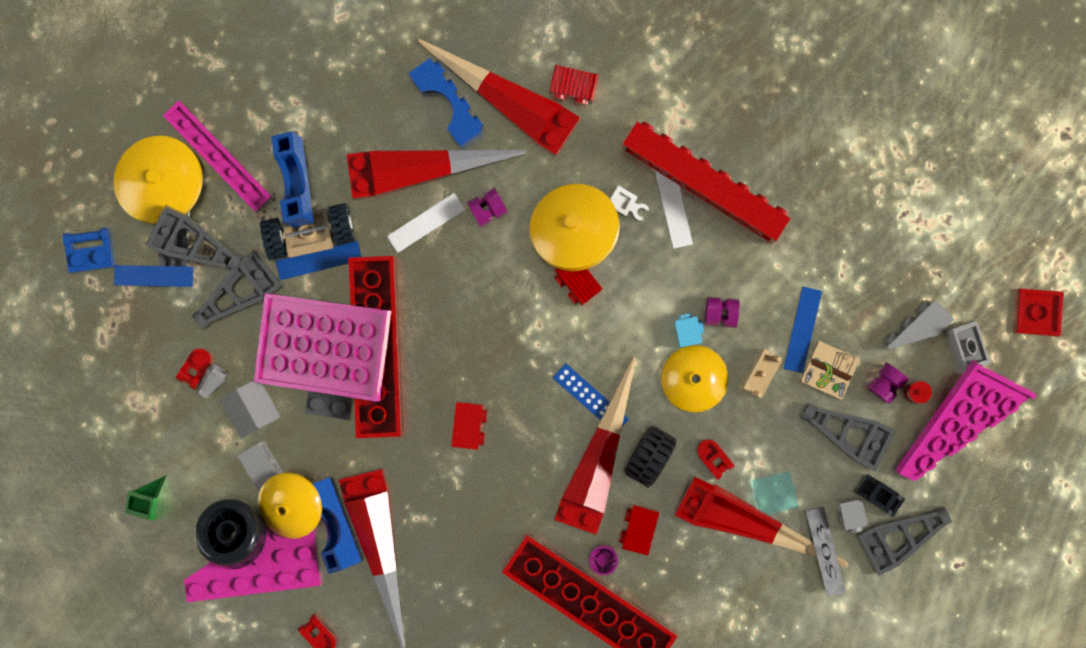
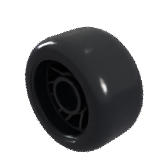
(217, 525)

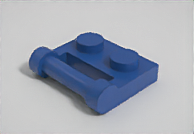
(88, 258)

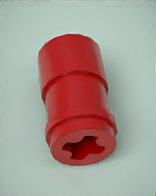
(917, 392)

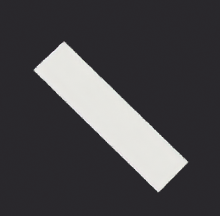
(674, 212)
(426, 222)

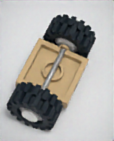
(310, 237)

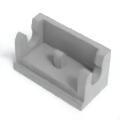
(259, 464)

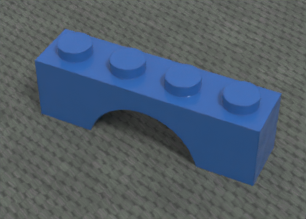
(429, 79)
(290, 156)
(340, 547)

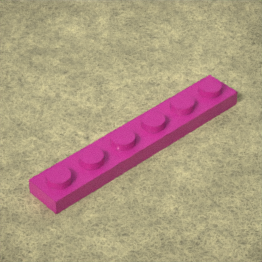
(217, 156)

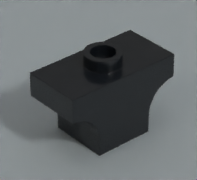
(880, 495)

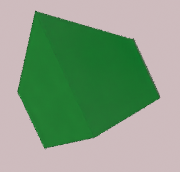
(146, 500)

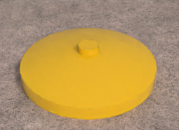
(157, 174)
(574, 227)

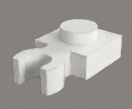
(625, 202)

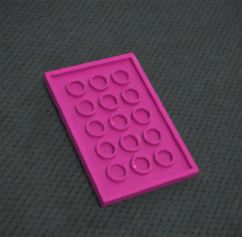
(322, 346)

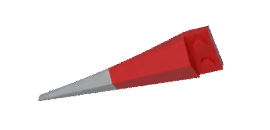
(387, 171)
(369, 511)

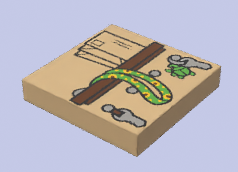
(830, 370)

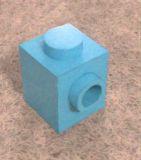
(688, 330)

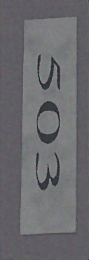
(825, 551)

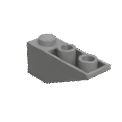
(926, 324)

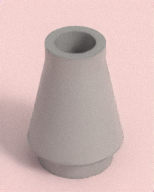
(212, 380)

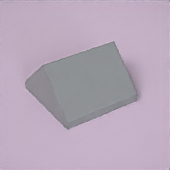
(966, 345)
(250, 408)

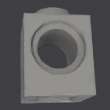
(852, 515)

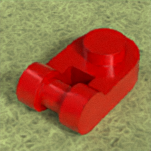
(198, 360)
(709, 451)
(324, 639)

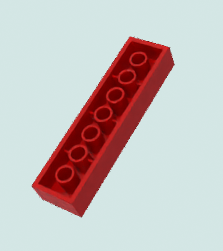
(706, 183)
(374, 286)
(584, 598)

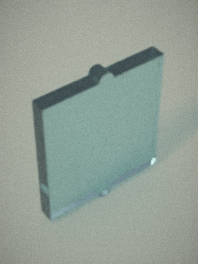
(775, 493)

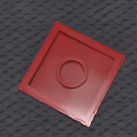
(1039, 312)

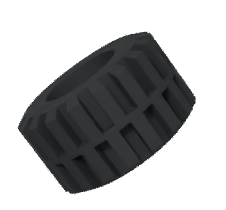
(650, 456)

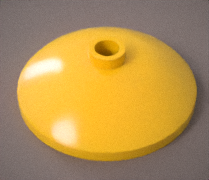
(678, 382)
(298, 499)

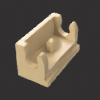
(762, 373)

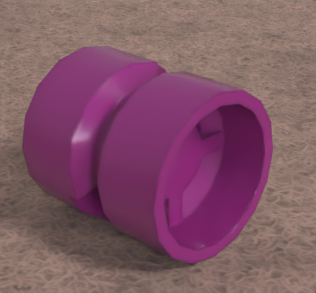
(493, 201)
(714, 311)
(887, 383)
(603, 559)

